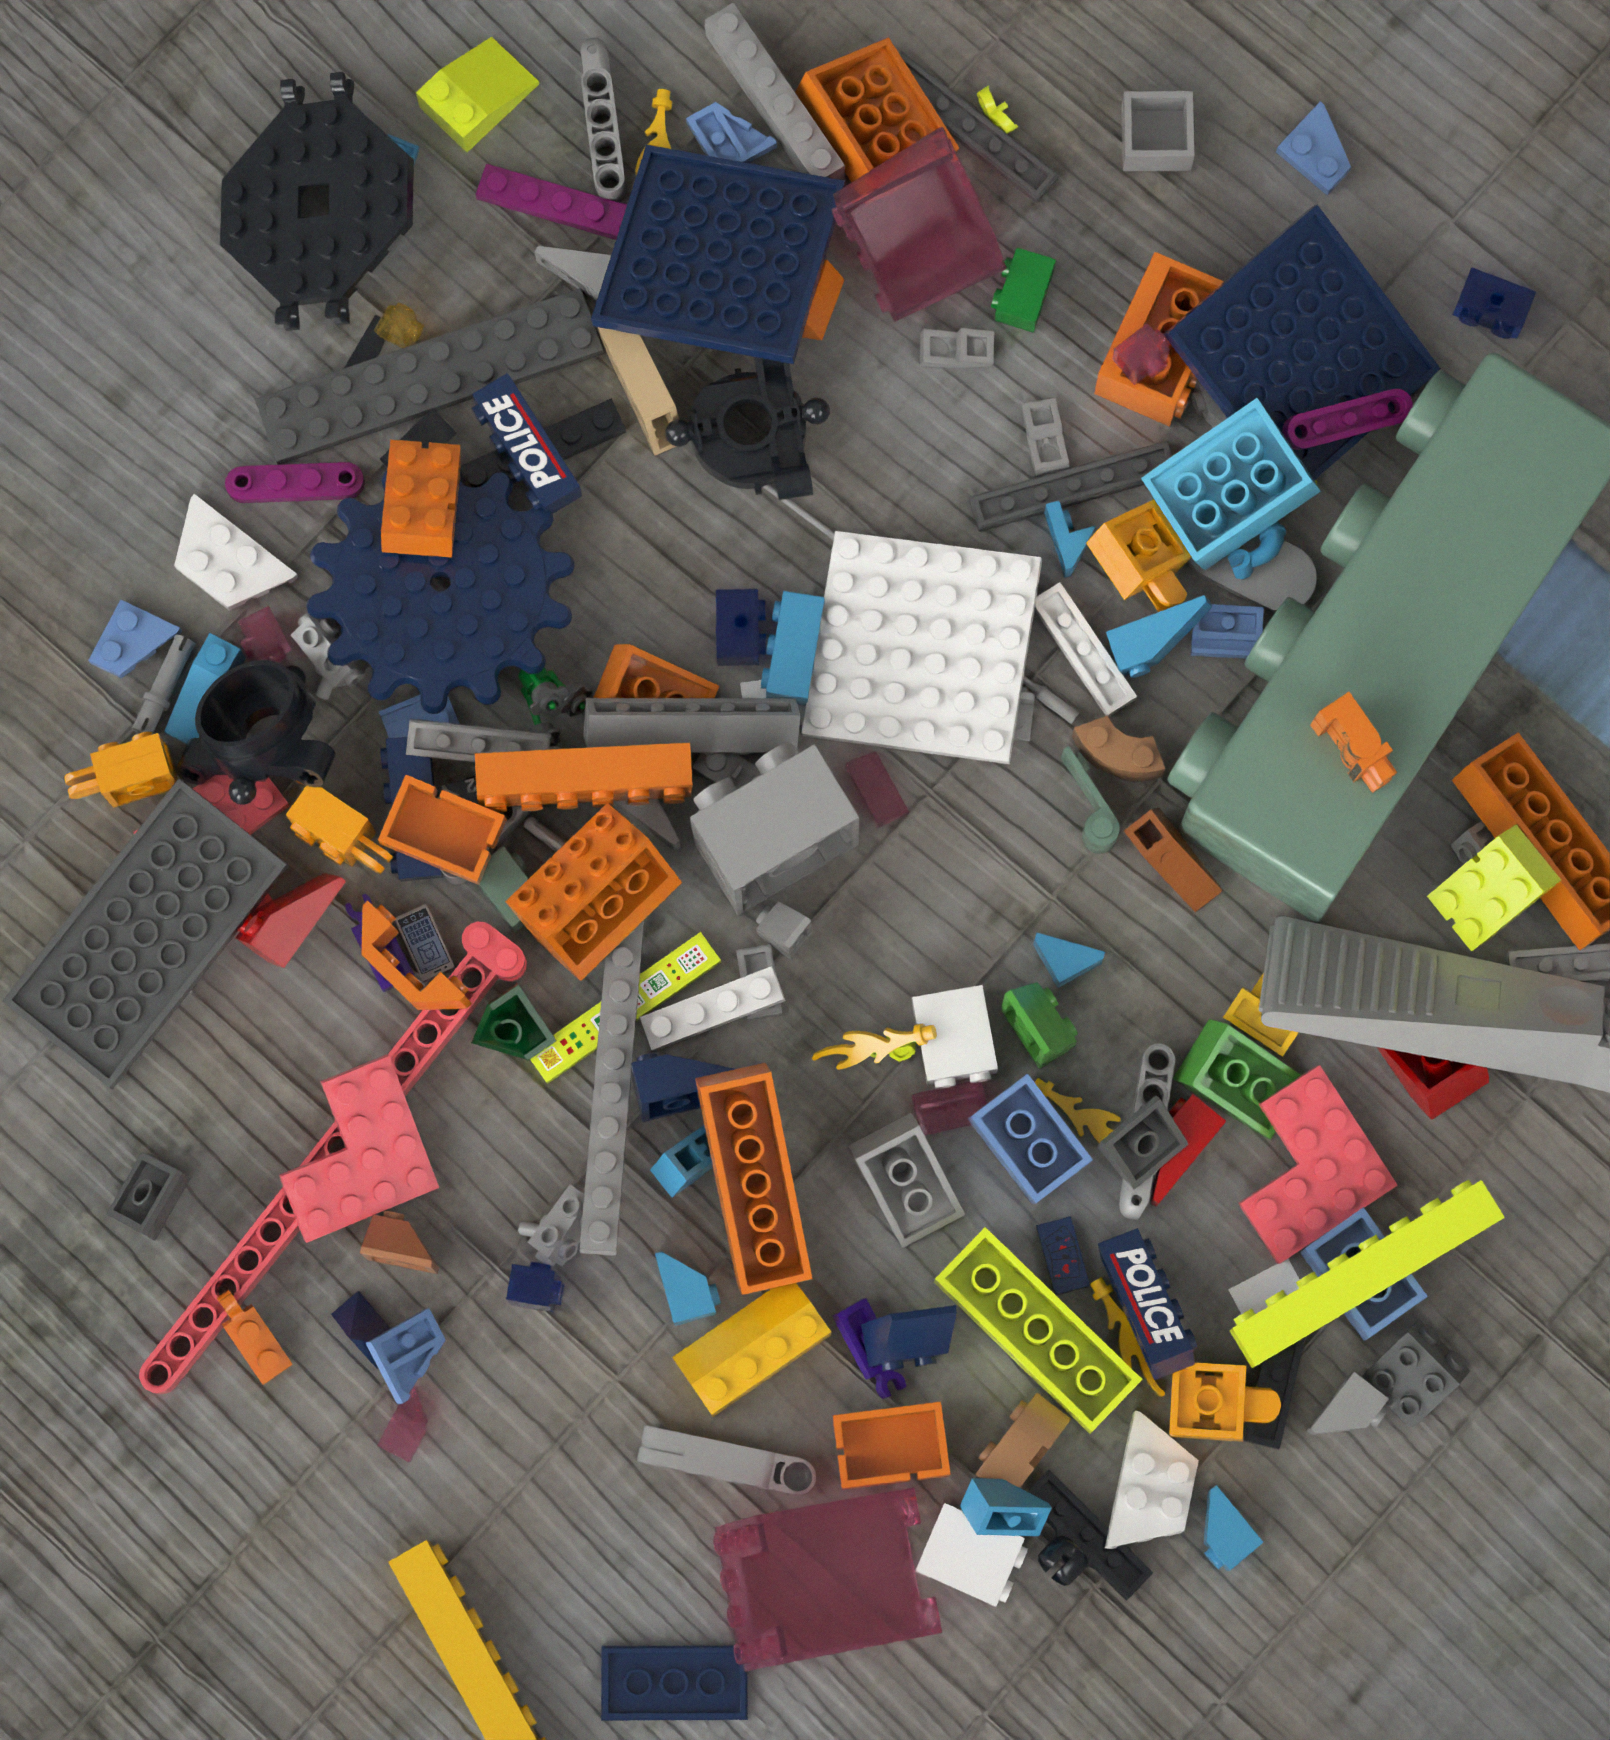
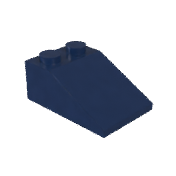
(668, 1084)

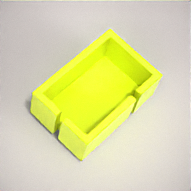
(1494, 887)

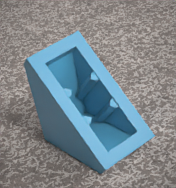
(1066, 959)

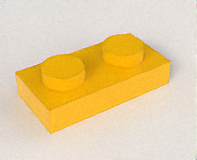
(1246, 1015)

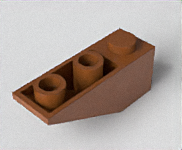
(1173, 858)

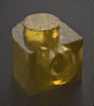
(399, 325)

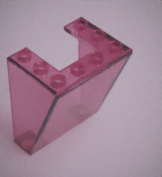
(823, 1580)

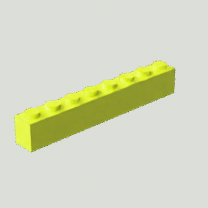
(1366, 1273)

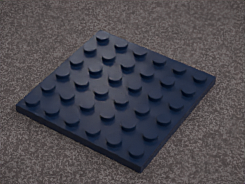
(718, 254)
(1301, 334)

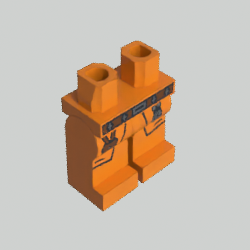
(1357, 741)

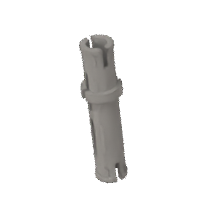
(157, 699)

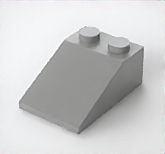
(906, 1180)

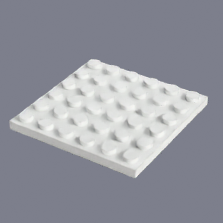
(922, 647)

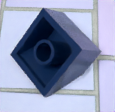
(909, 1337)

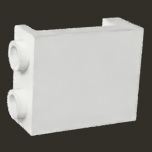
(963, 1037)
(968, 1560)

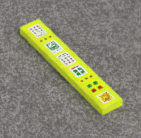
(655, 987)

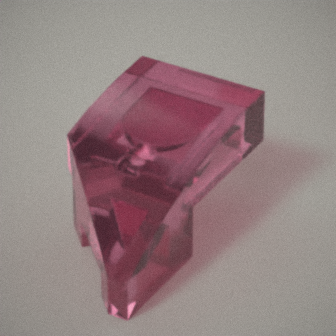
(405, 1428)

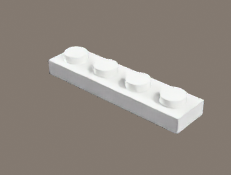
(1084, 650)
(712, 1009)

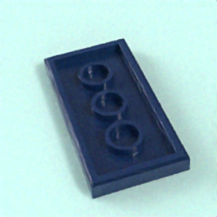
(672, 1683)

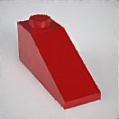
(1198, 1126)

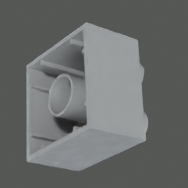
(773, 826)

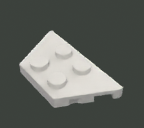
(226, 559)
(1151, 1487)

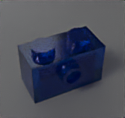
(1493, 304)
(738, 627)
(535, 1287)

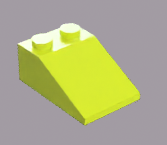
(475, 92)

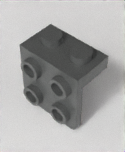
(1417, 1373)

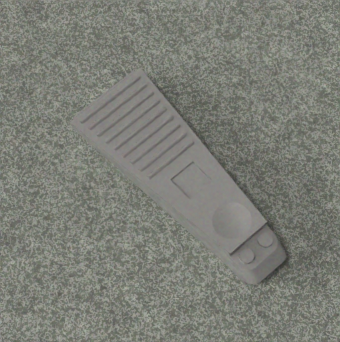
(1434, 1003)

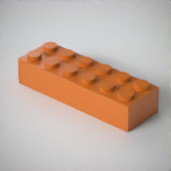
(584, 776)
(1515, 788)
(753, 1178)

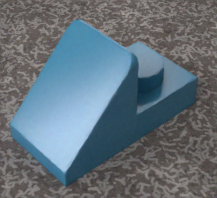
(1068, 545)

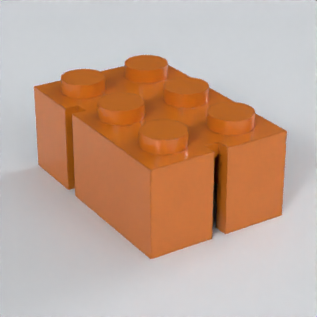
(421, 498)
(442, 832)
(891, 1445)

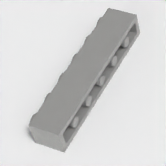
(772, 95)
(705, 723)

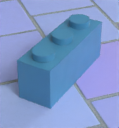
(793, 646)

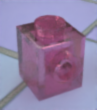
(1142, 354)
(263, 636)

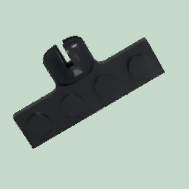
(1082, 1542)

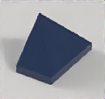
(360, 1322)

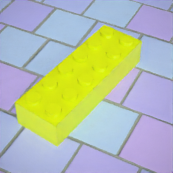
(1037, 1330)

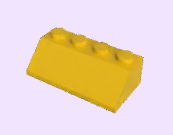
(751, 1346)

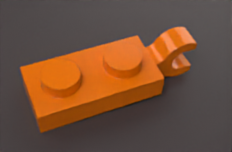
(253, 1339)

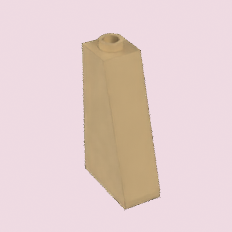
(641, 385)

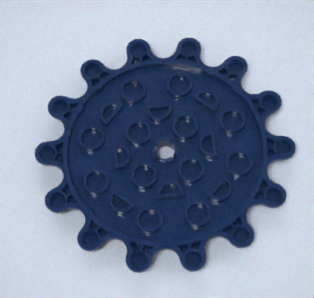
(449, 635)

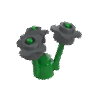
(550, 696)

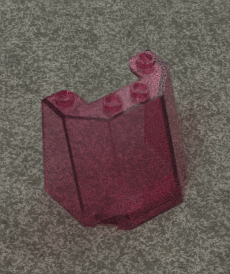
(919, 226)

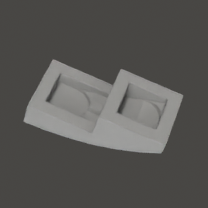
(957, 349)
(1045, 436)

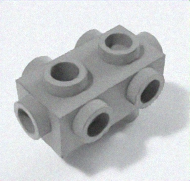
(314, 638)
(559, 1230)

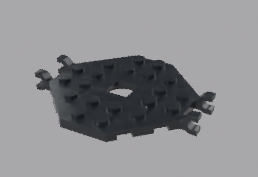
(368, 202)

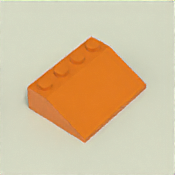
(868, 106)

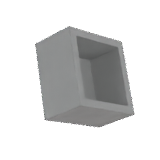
(1157, 131)

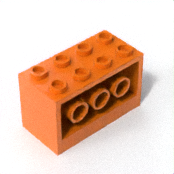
(1161, 300)
(594, 891)

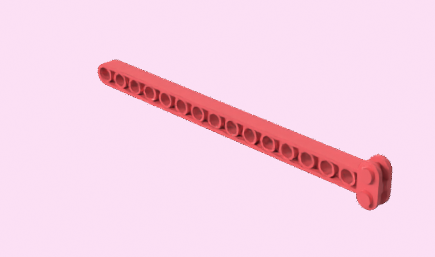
(488, 954)

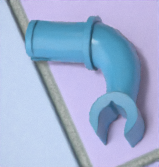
(1271, 543)

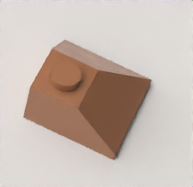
(396, 1243)

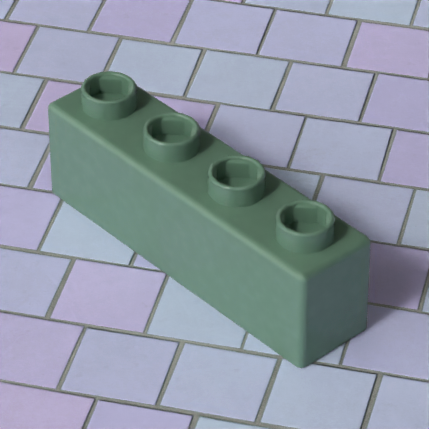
(1403, 628)

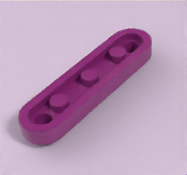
(1347, 419)
(294, 482)

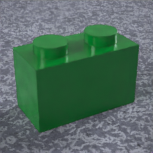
(1024, 289)

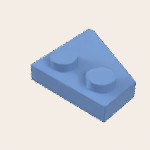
(728, 136)
(1316, 150)
(130, 638)
(406, 1352)

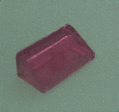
(876, 789)
(947, 1108)

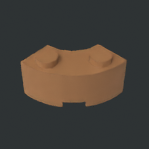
(1118, 753)
(1025, 1442)

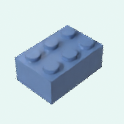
(1030, 1139)
(1383, 1307)

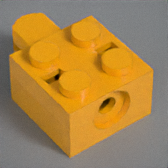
(1142, 554)
(126, 771)
(336, 828)
(1218, 1402)

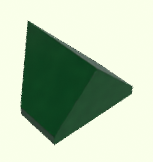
(513, 1026)

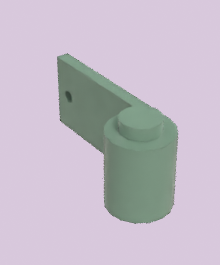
(1102, 826)

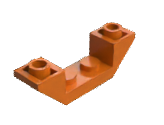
(438, 994)

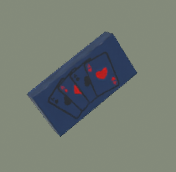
(1062, 1255)

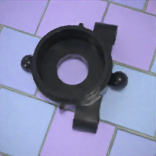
(774, 459)
(229, 712)

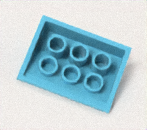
(1230, 484)

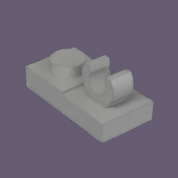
(726, 765)

